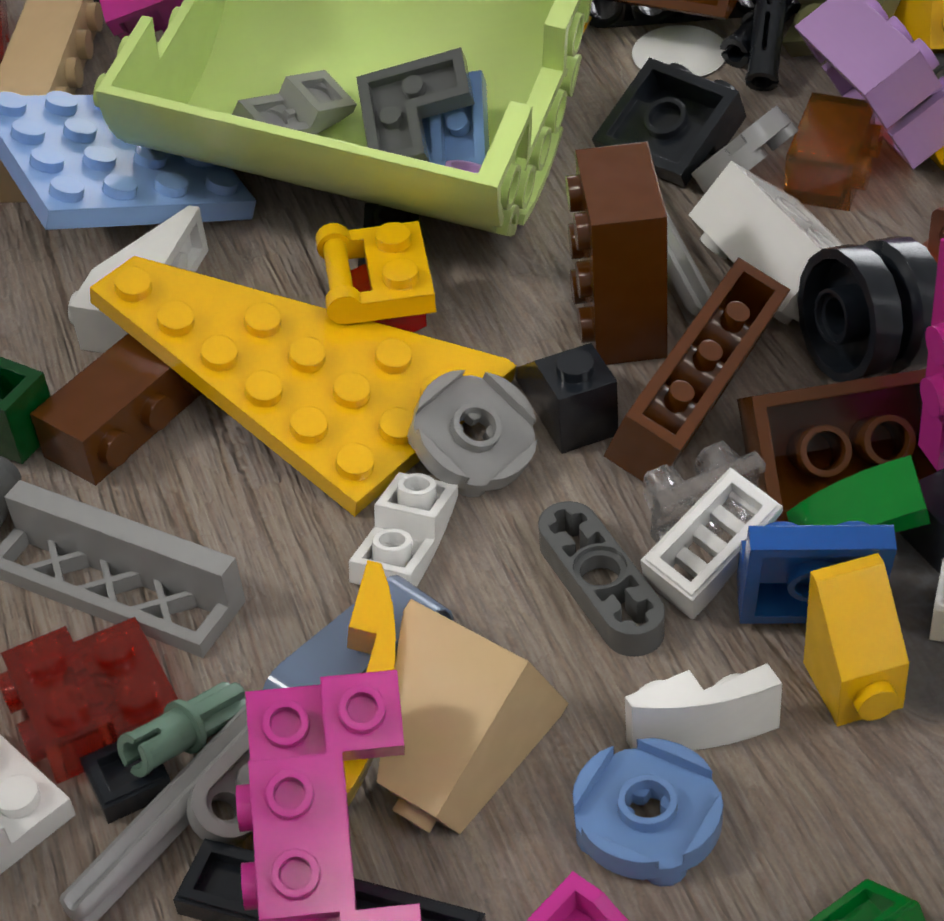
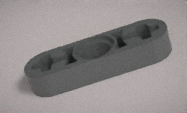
(601, 602)

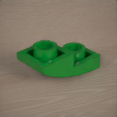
(875, 496)

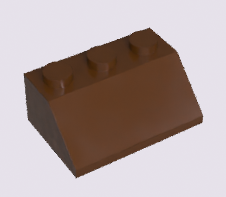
(832, 432)

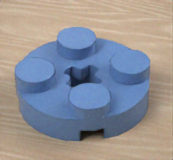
(655, 846)

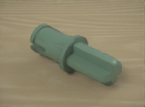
(180, 728)

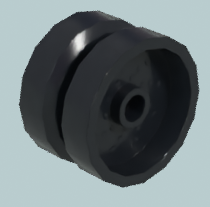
(868, 307)

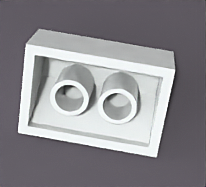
(763, 227)

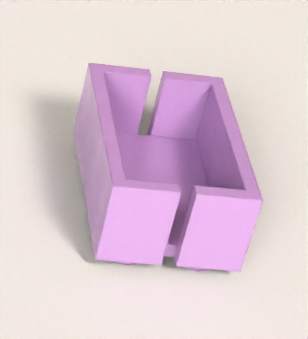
(881, 64)

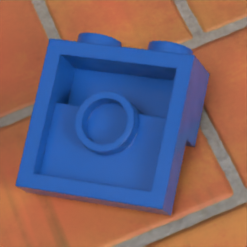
(779, 559)

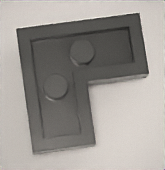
(404, 94)

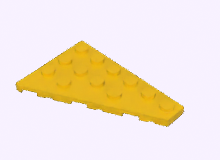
(306, 387)

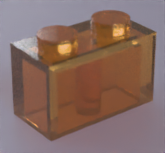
(832, 151)

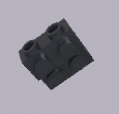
(677, 115)

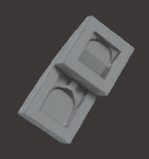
(304, 103)

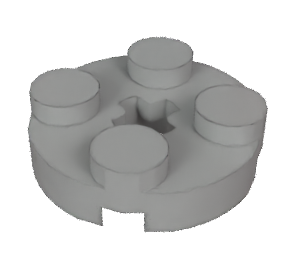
(748, 148)
(456, 457)

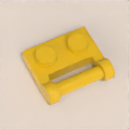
(395, 269)

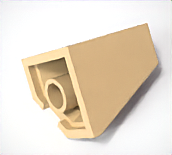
(465, 719)

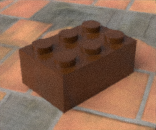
(620, 252)

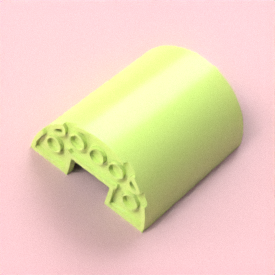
(217, 52)

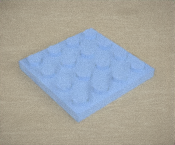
(89, 178)

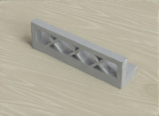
(132, 554)

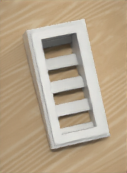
(674, 545)

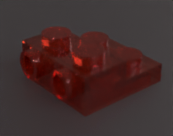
(82, 692)

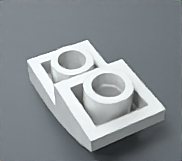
(407, 527)
(708, 718)

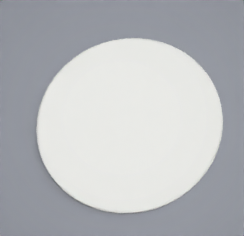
(681, 44)

